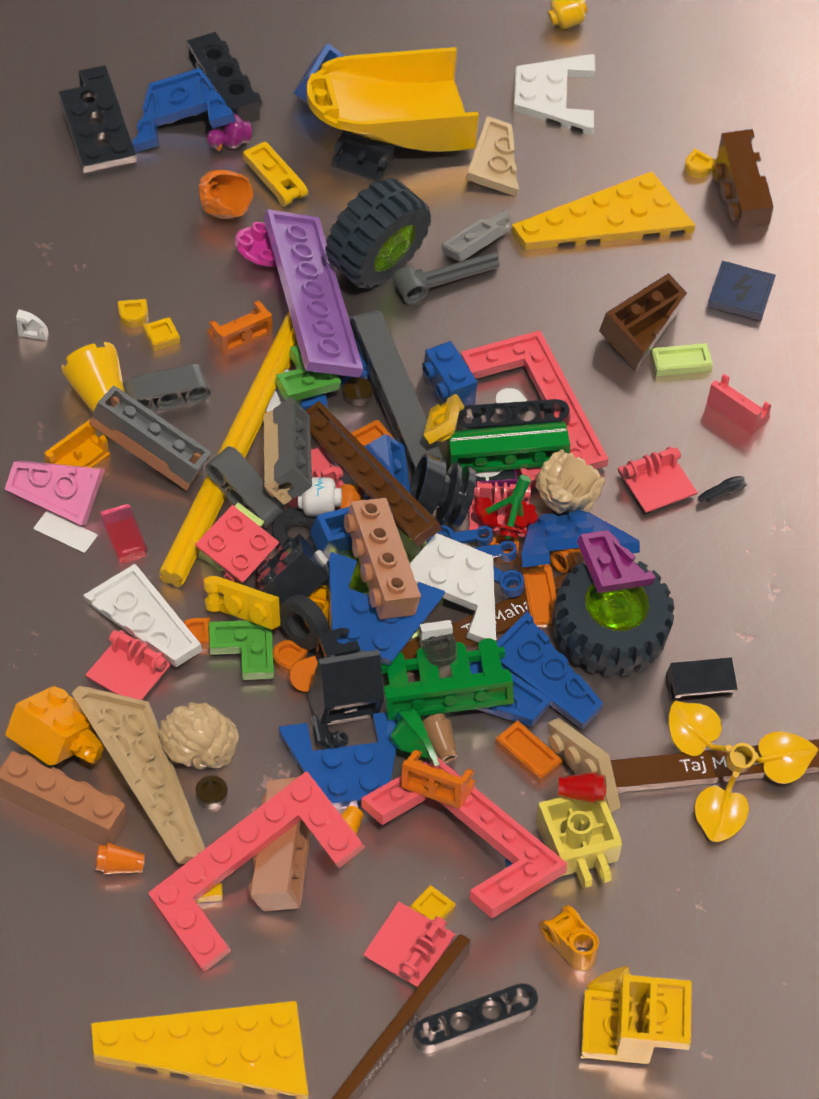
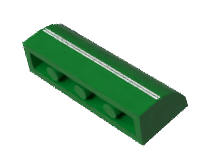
(508, 446)

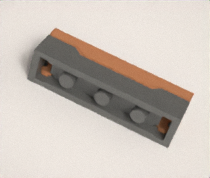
(150, 437)

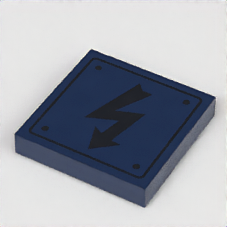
(741, 290)

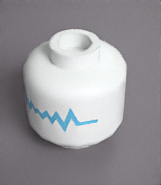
(321, 497)

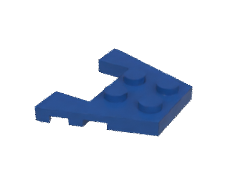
(176, 99)
(562, 532)
(353, 611)
(347, 771)

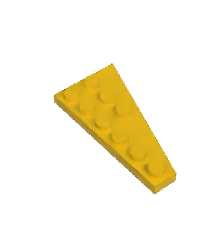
(608, 215)
(220, 1046)

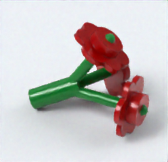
(518, 515)

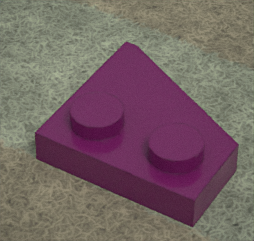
(610, 563)

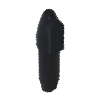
(729, 486)

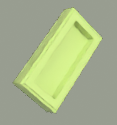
(681, 359)

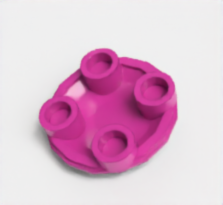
(255, 244)

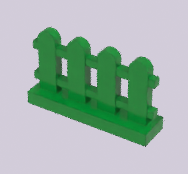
(453, 693)

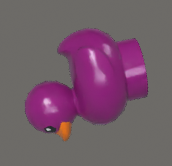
(232, 136)

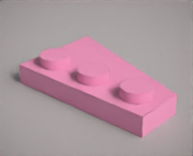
(57, 487)

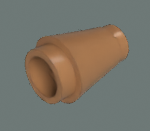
(441, 737)

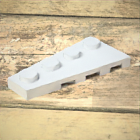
(142, 612)

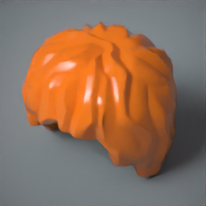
(225, 193)

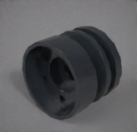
(448, 492)

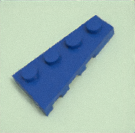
(540, 665)

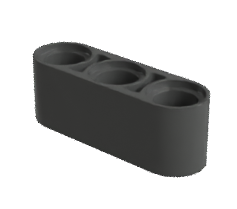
(169, 388)
(243, 485)

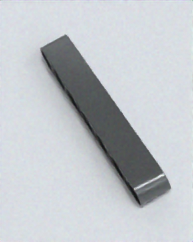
(393, 386)

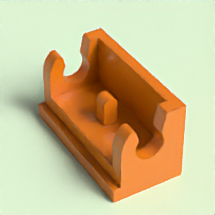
(241, 330)
(436, 782)

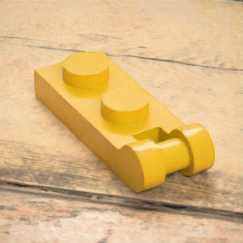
(275, 173)
(443, 419)
(242, 602)

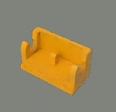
(80, 448)

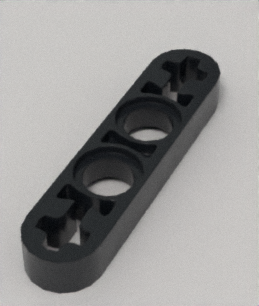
(513, 412)
(473, 1013)

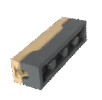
(287, 451)

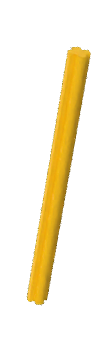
(240, 436)

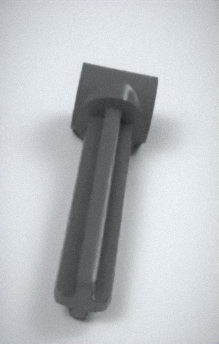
(415, 283)

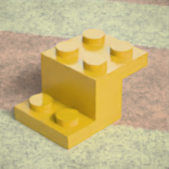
(637, 1019)

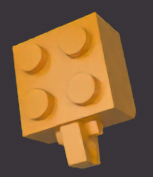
(54, 728)

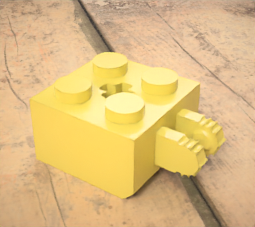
(580, 835)

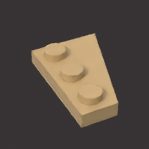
(494, 158)
(583, 757)

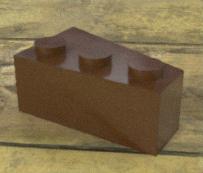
(740, 180)
(642, 319)

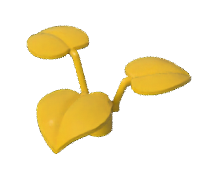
(719, 810)

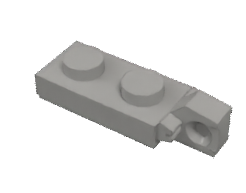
(477, 236)

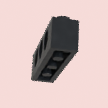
(224, 73)

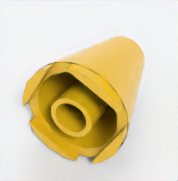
(93, 372)

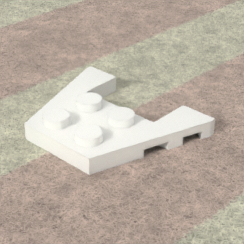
(543, 91)
(465, 578)

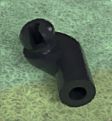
(325, 738)

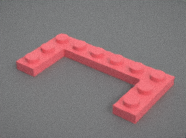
(537, 358)
(532, 860)
(180, 891)

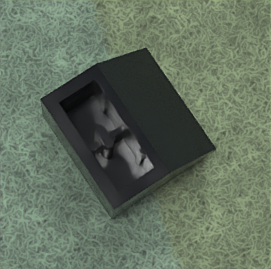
(291, 571)
(347, 687)

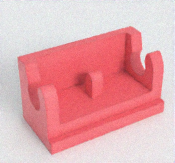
(737, 406)

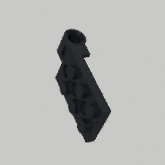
(97, 84)

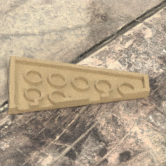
(134, 743)

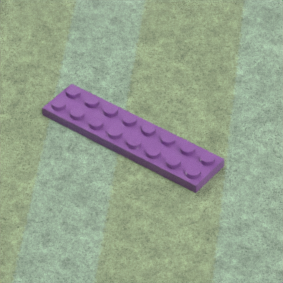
(313, 294)

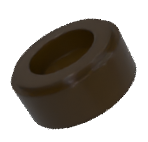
(357, 391)
(211, 792)

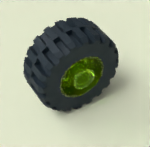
(378, 233)
(612, 628)

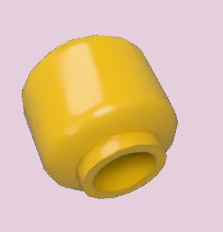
(567, 13)

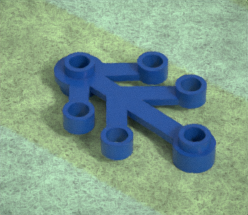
(502, 578)

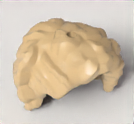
(568, 483)
(199, 736)

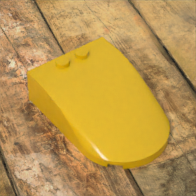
(395, 99)

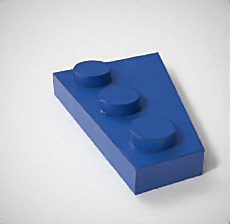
(528, 701)

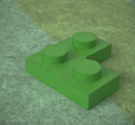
(302, 383)
(247, 639)

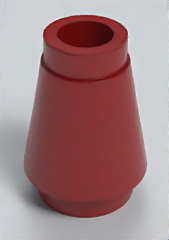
(583, 787)

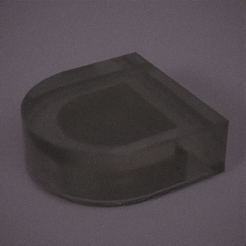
(440, 650)

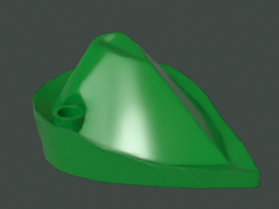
(412, 736)

